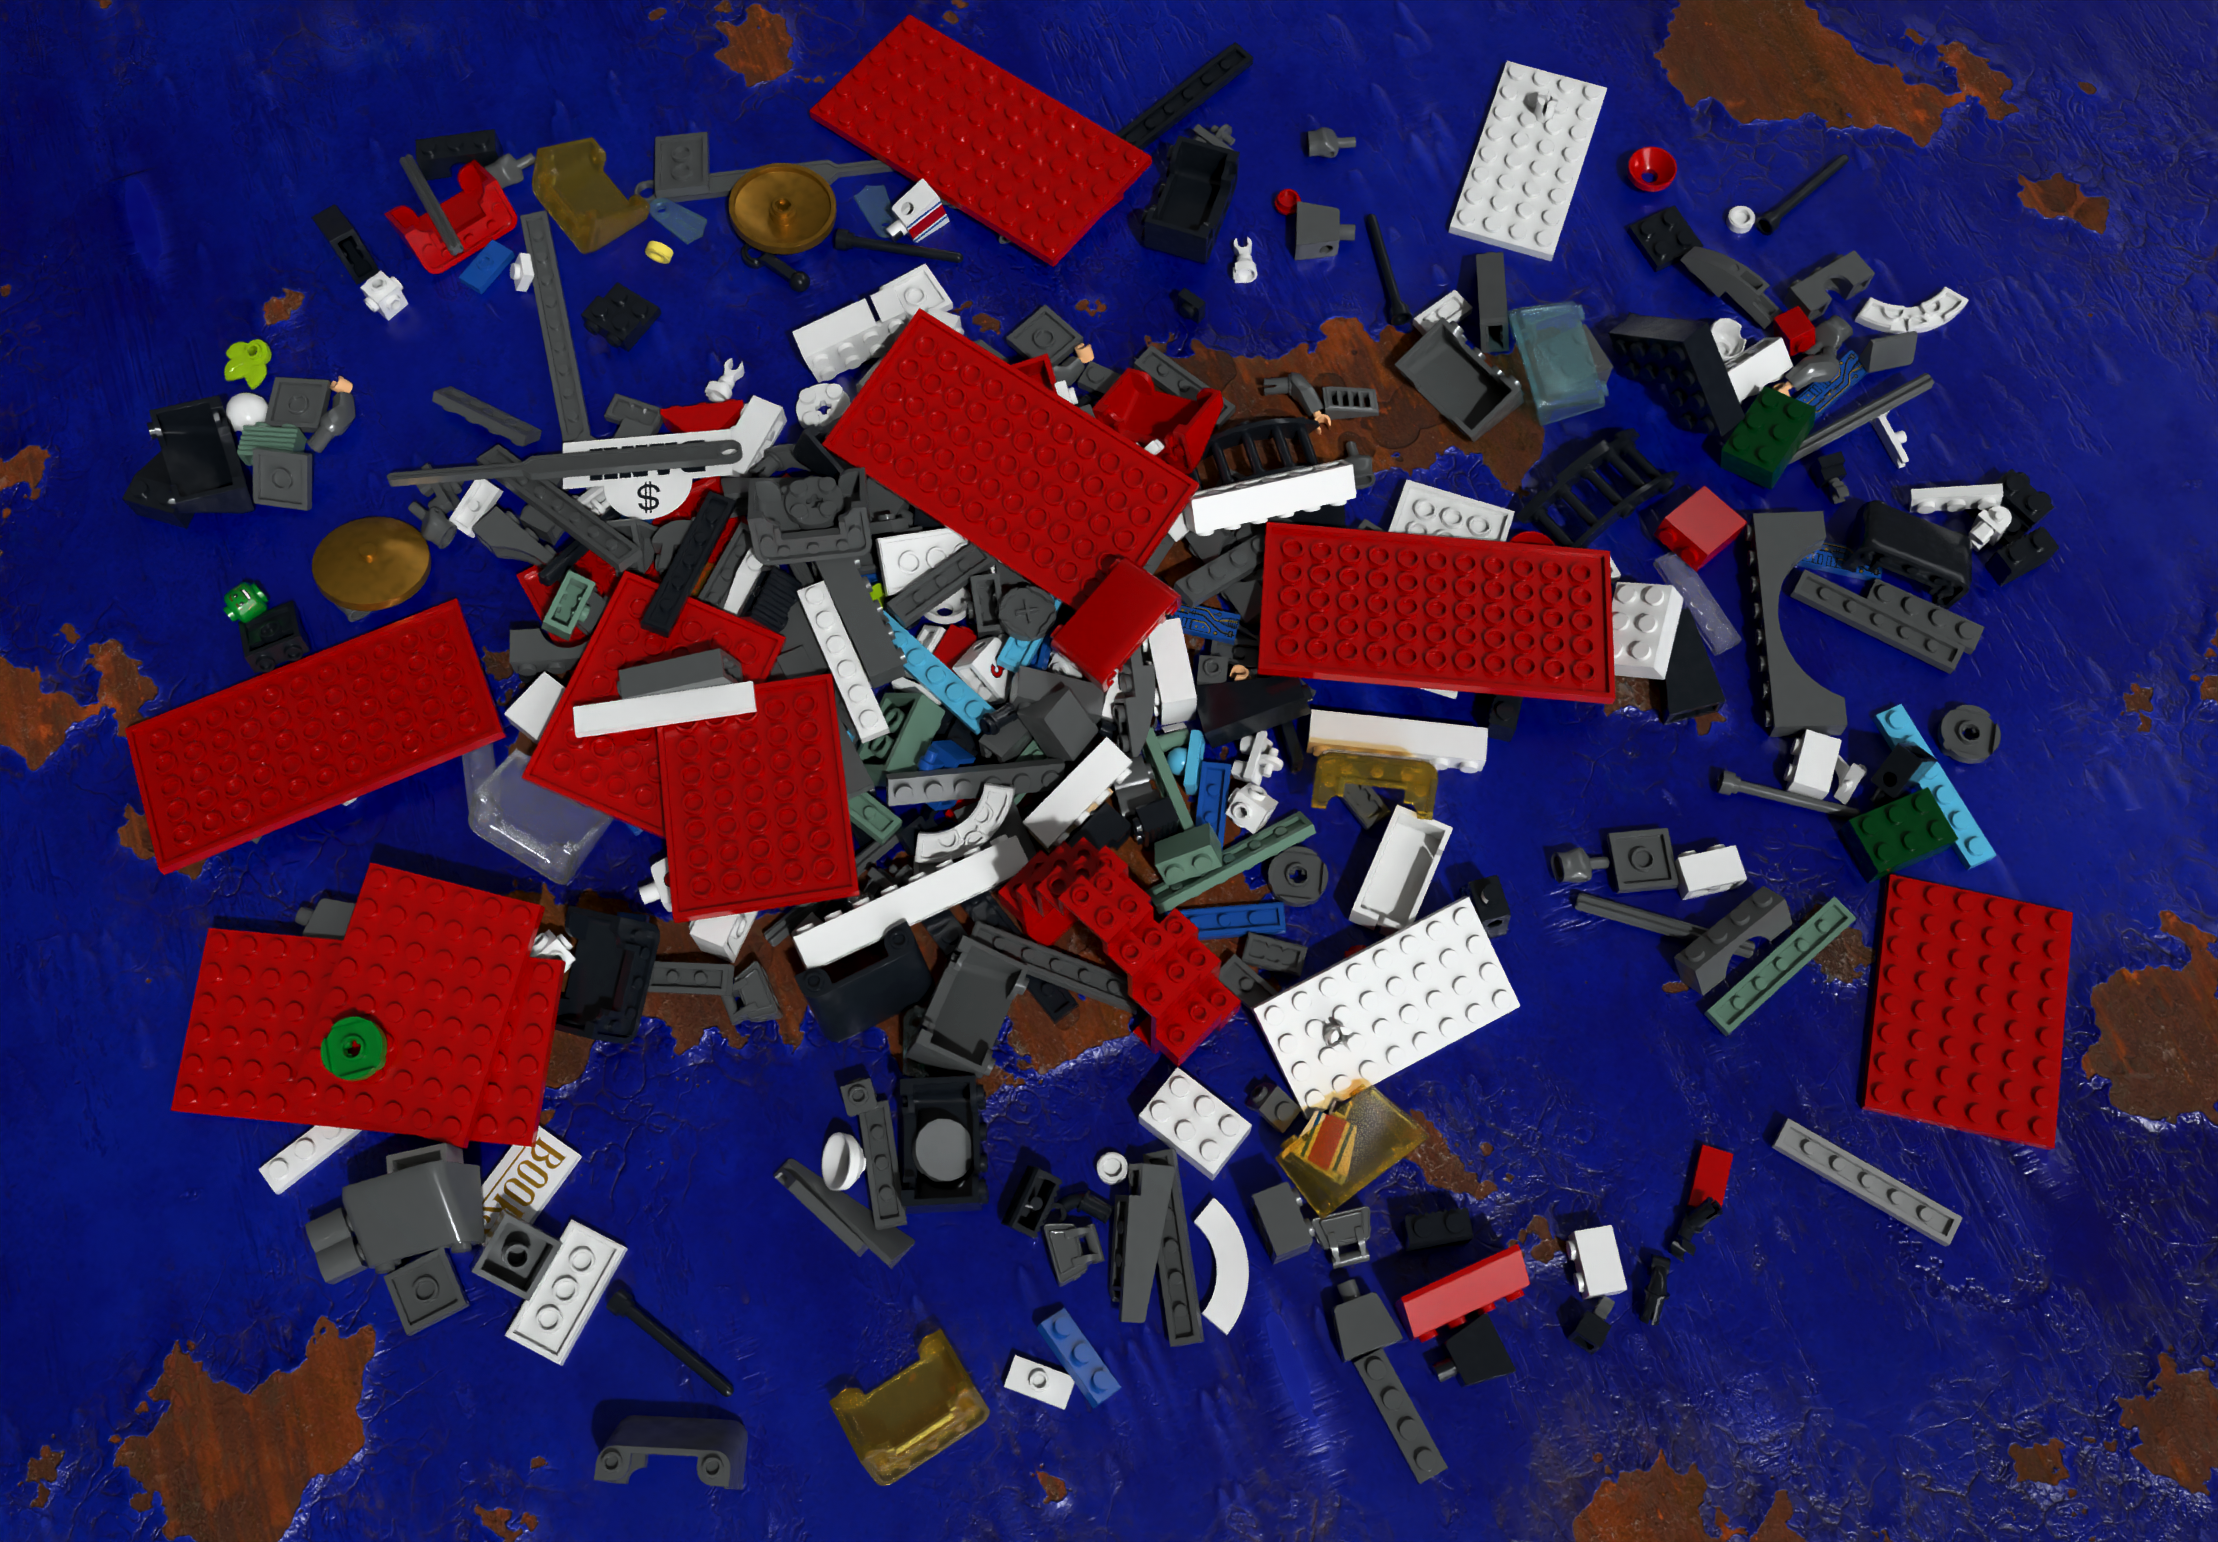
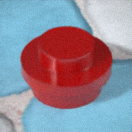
(1287, 201)

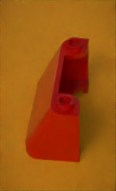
(475, 214)
(1147, 415)
(1114, 622)

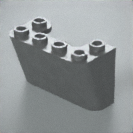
(1460, 380)

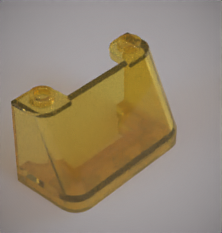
(581, 195)
(1338, 767)
(1349, 1149)
(912, 1412)

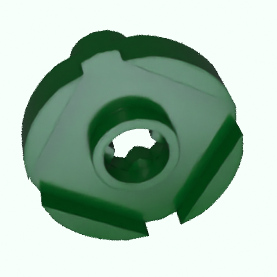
(370, 1057)

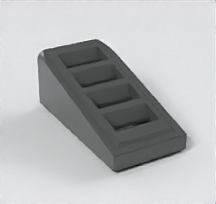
(1339, 394)

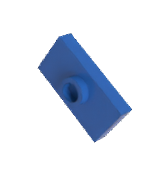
(486, 266)

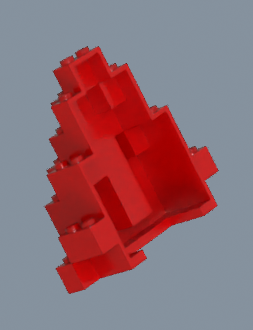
(1164, 962)

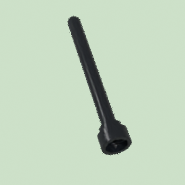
(1770, 220)
(847, 240)
(1399, 311)
(623, 1305)

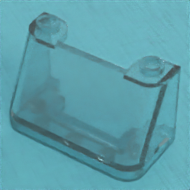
(1557, 360)

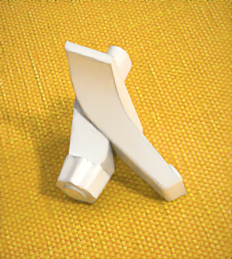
(1848, 778)

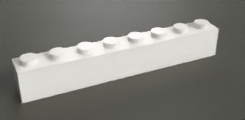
(913, 903)

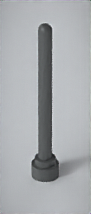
(1730, 783)

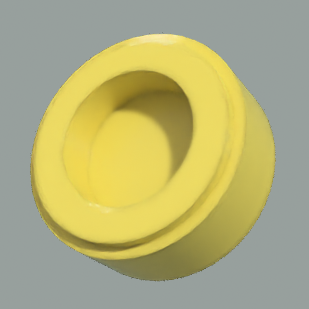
(659, 252)

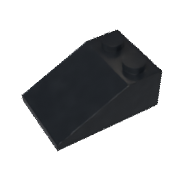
(149, 496)

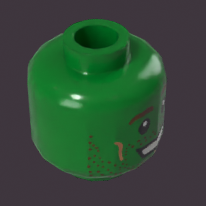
(245, 602)

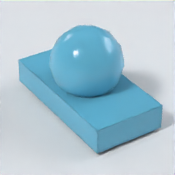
(1189, 762)

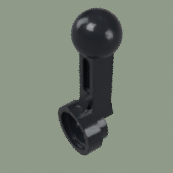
(798, 280)

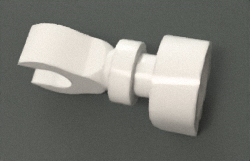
(1245, 268)
(721, 390)

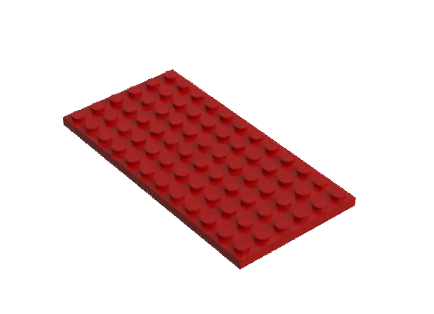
(981, 139)
(1007, 462)
(1437, 613)
(311, 735)
(258, 1011)

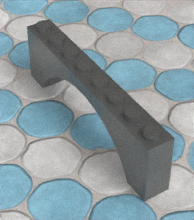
(1790, 694)

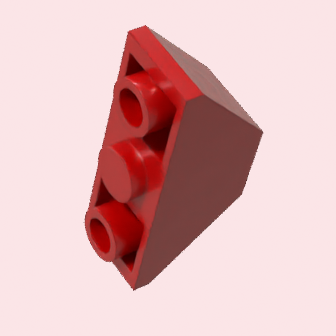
(702, 416)

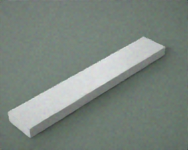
(664, 709)

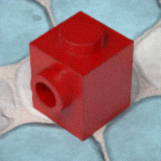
(1795, 330)

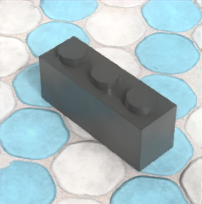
(1033, 685)

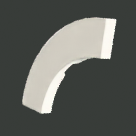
(1921, 318)
(972, 832)
(1230, 1266)

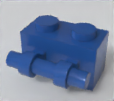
(944, 755)

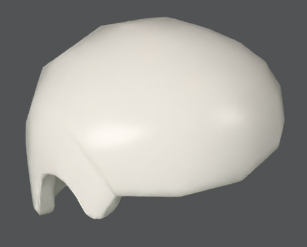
(1728, 338)
(245, 410)

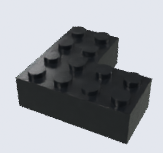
(1689, 365)

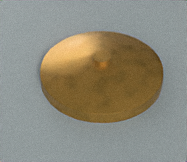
(782, 208)
(371, 564)

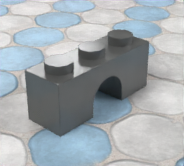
(1844, 275)

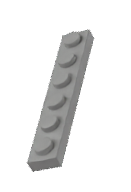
(1867, 1182)

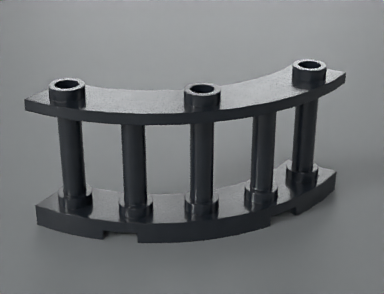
(1247, 433)
(1585, 468)

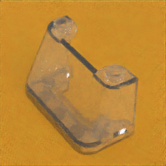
(533, 823)

